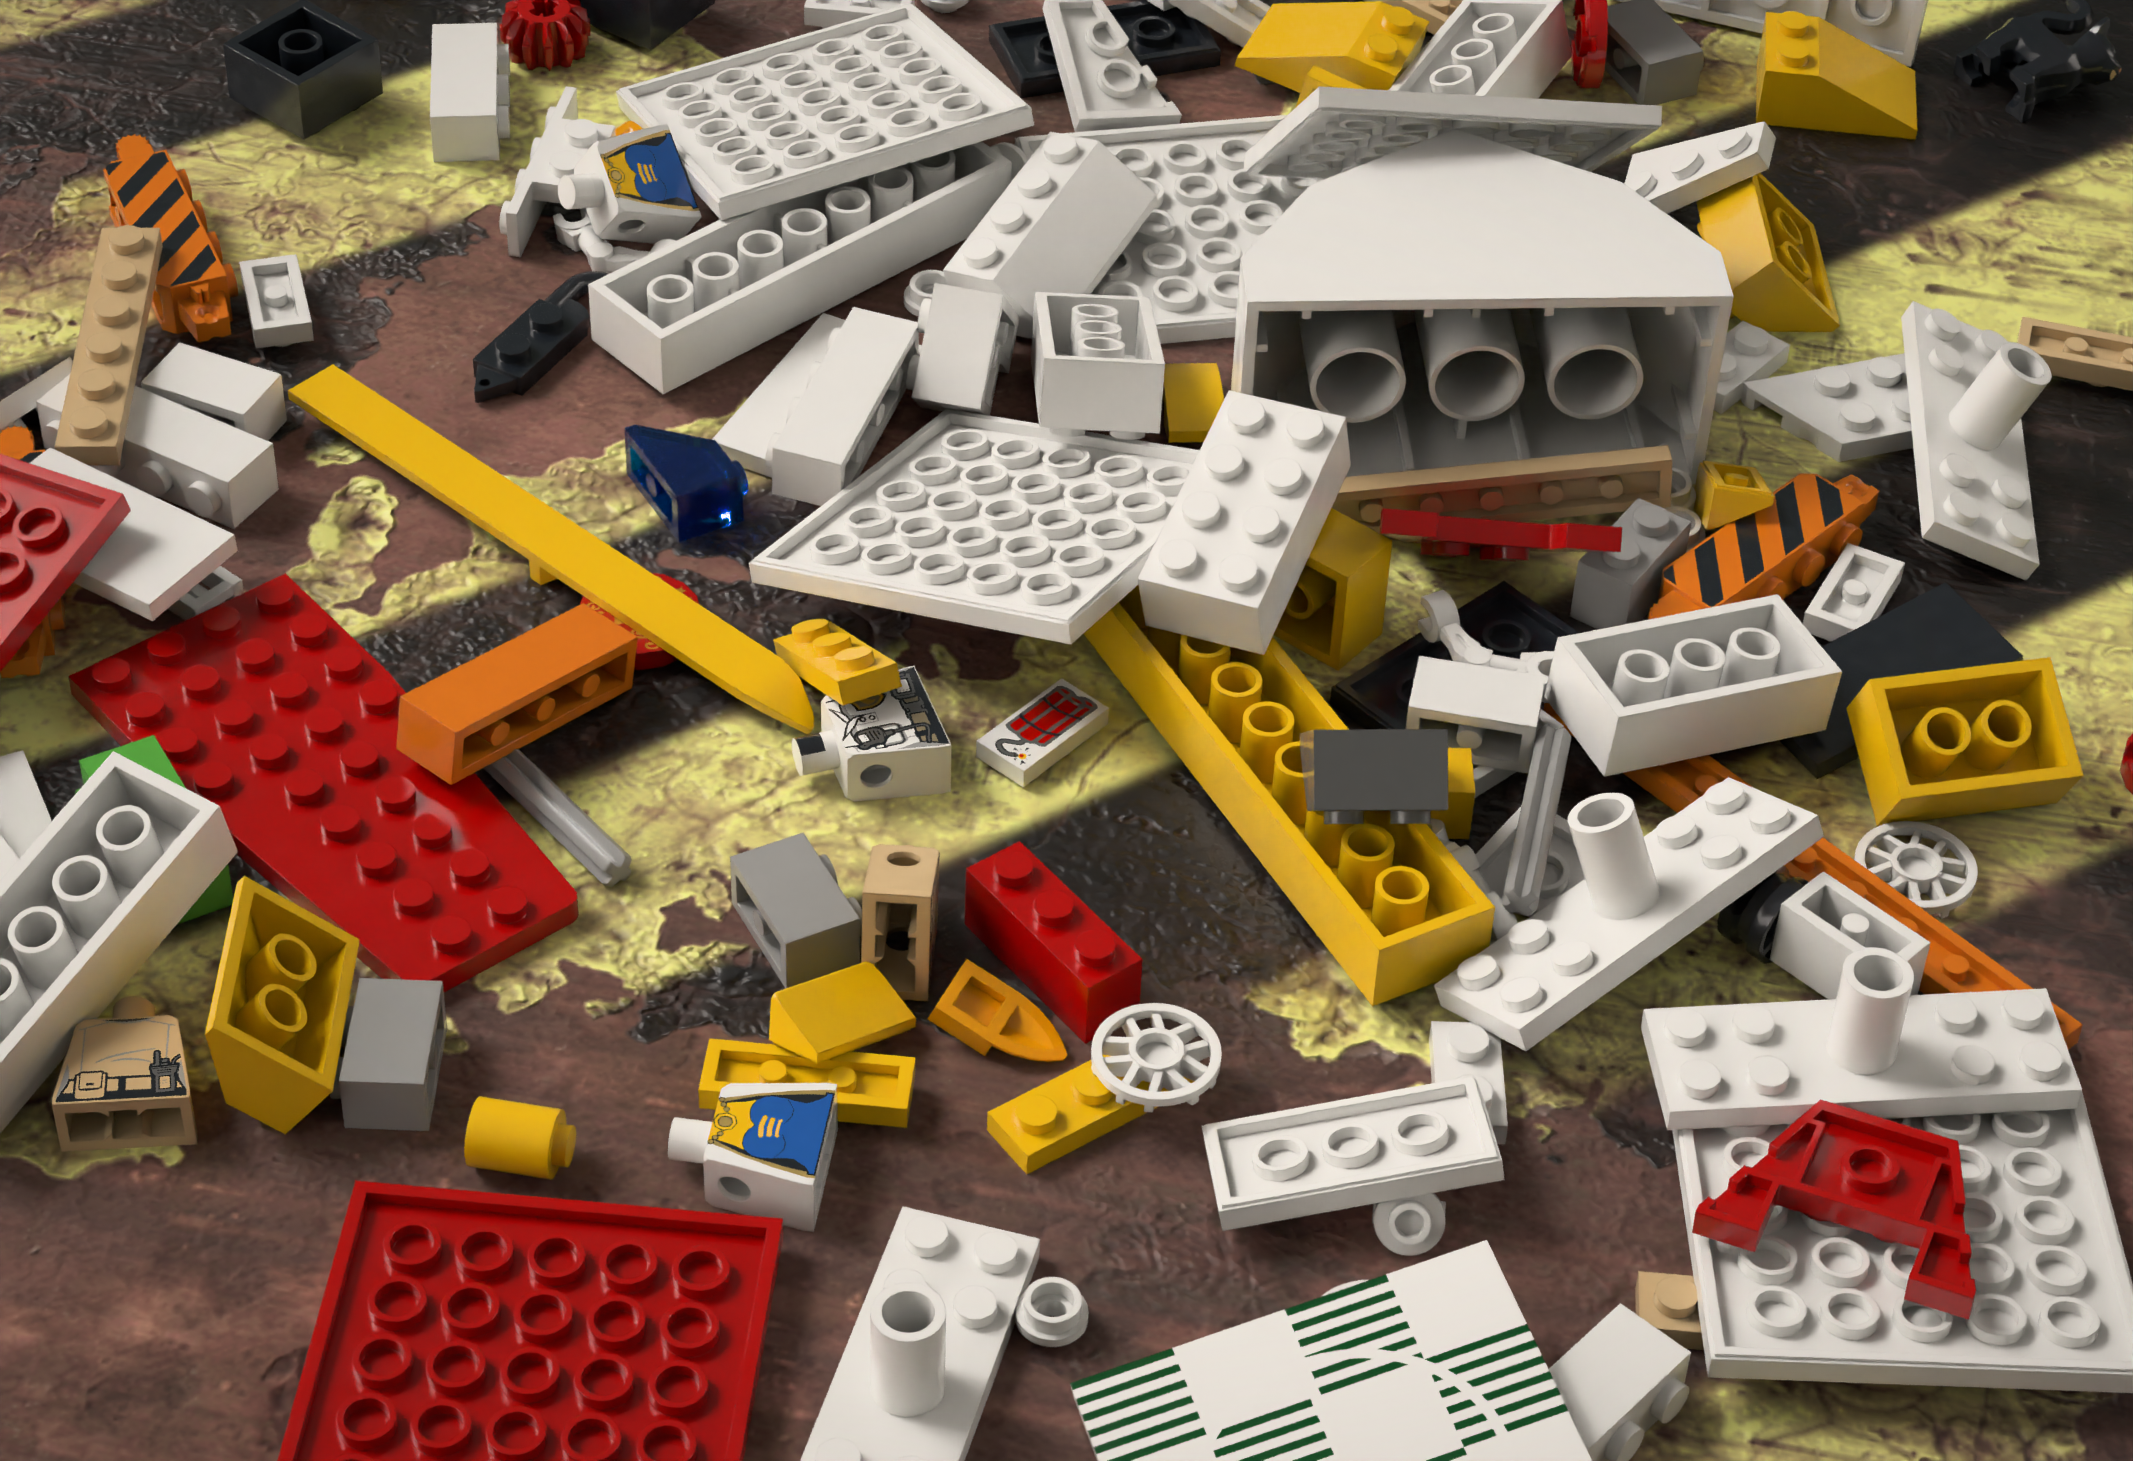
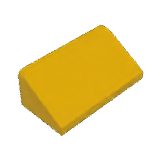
(1729, 493)
(838, 1013)

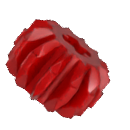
(545, 32)

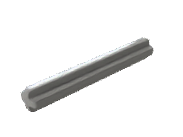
(561, 817)
(1536, 820)

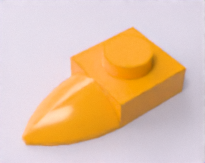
(991, 1013)

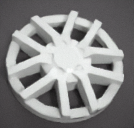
(1919, 868)
(1156, 1056)

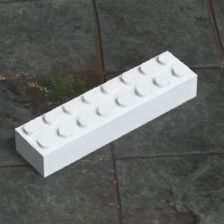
(786, 263)

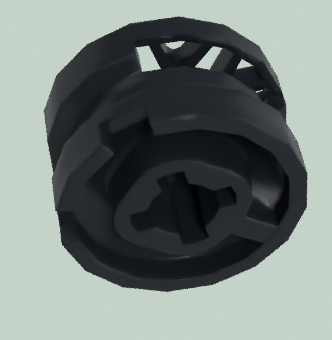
(1755, 914)

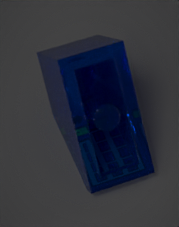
(685, 480)

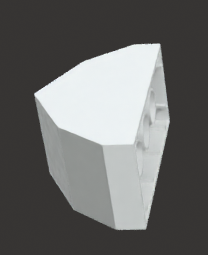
(1484, 311)

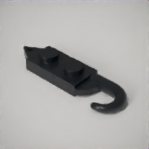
(534, 341)

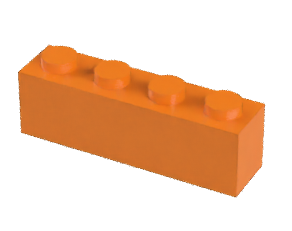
(516, 693)

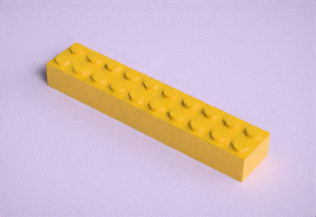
(1373, 892)

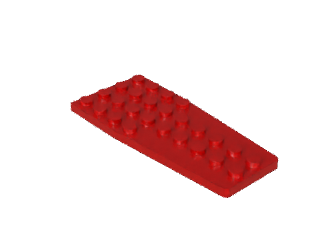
(298, 748)

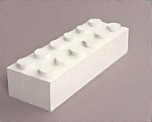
(93, 908)

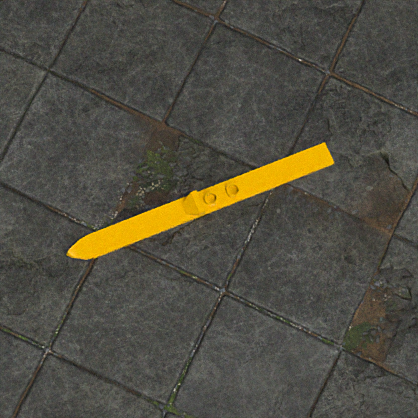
(558, 546)

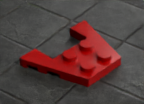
(1496, 538)
(1865, 1177)

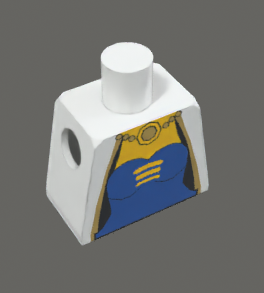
(633, 188)
(764, 1149)

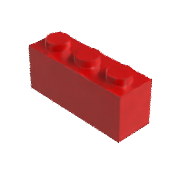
(1051, 939)

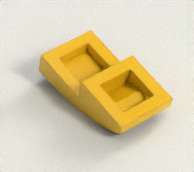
(1191, 400)

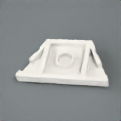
(1842, 408)

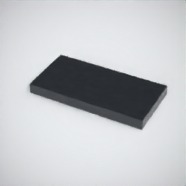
(1157, 38)
(1496, 619)
(1917, 637)

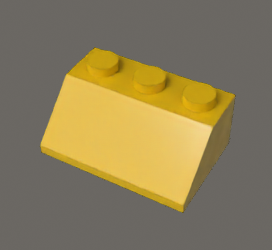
(1769, 258)
(279, 1006)

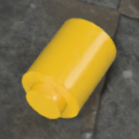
(518, 1138)

